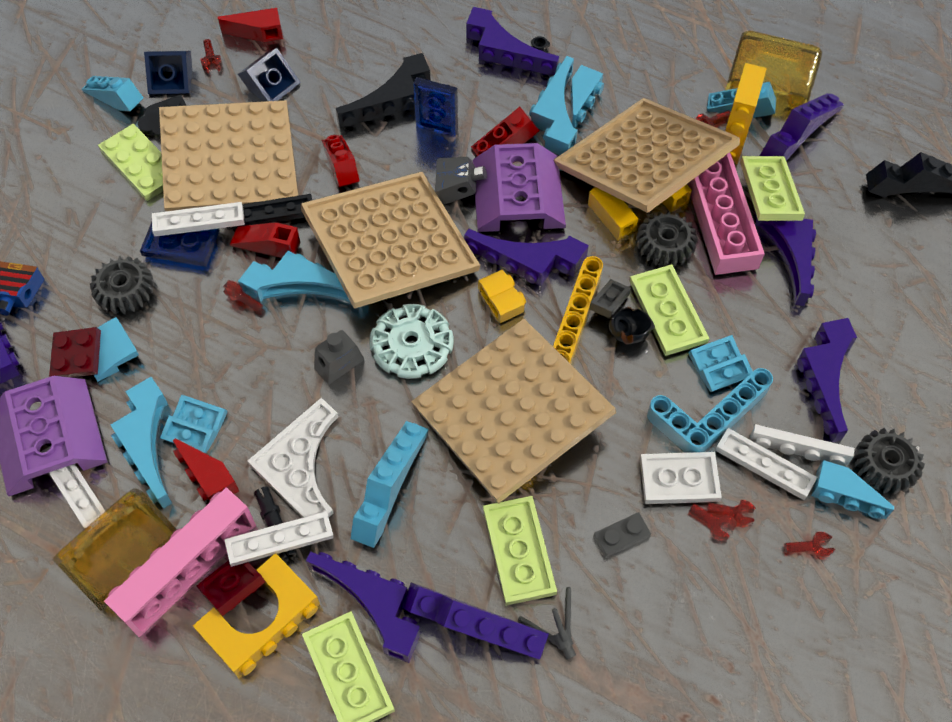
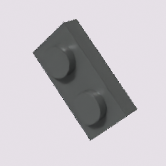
(609, 298)
(622, 534)

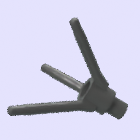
(563, 638)

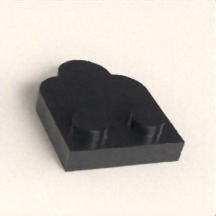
(151, 121)

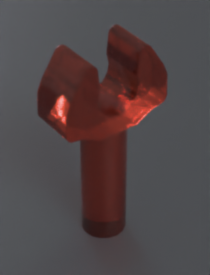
(210, 58)
(715, 119)
(235, 292)
(734, 512)
(714, 522)
(814, 546)

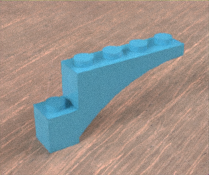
(551, 111)
(290, 276)
(139, 436)
(385, 484)

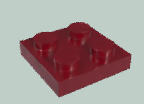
(75, 352)
(230, 585)

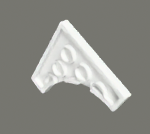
(289, 460)

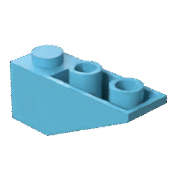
(584, 88)
(114, 91)
(723, 101)
(844, 487)

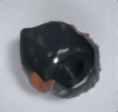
(630, 325)

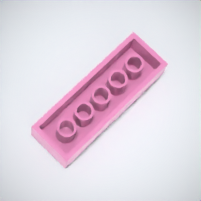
(726, 219)
(180, 562)

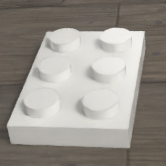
(680, 478)

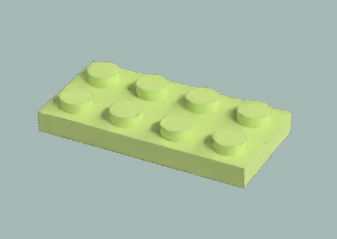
(136, 160)
(772, 188)
(670, 310)
(519, 550)
(348, 671)

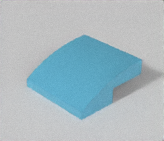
(114, 349)
(720, 363)
(194, 423)

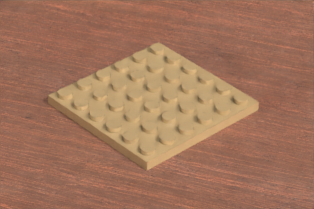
(226, 154)
(646, 154)
(389, 239)
(513, 409)

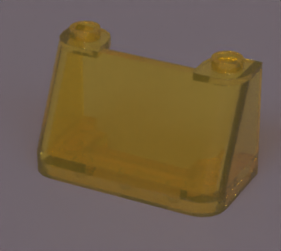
(789, 64)
(114, 545)

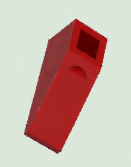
(253, 25)
(514, 129)
(341, 160)
(267, 238)
(208, 471)

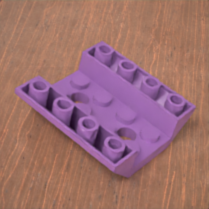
(535, 180)
(62, 419)

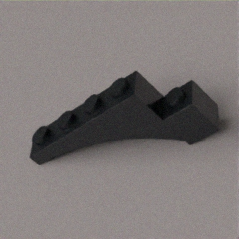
(388, 99)
(919, 174)

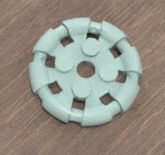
(407, 352)

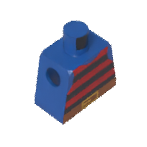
(18, 285)

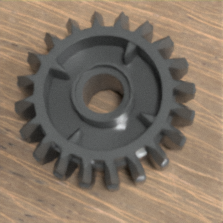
(666, 239)
(122, 285)
(872, 463)

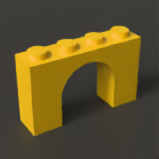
(744, 105)
(619, 217)
(243, 650)

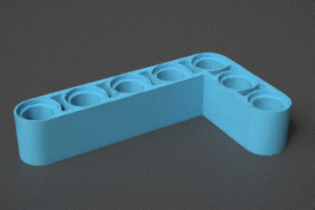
(716, 417)

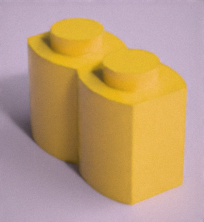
(501, 296)

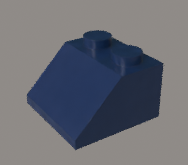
(168, 72)
(269, 76)

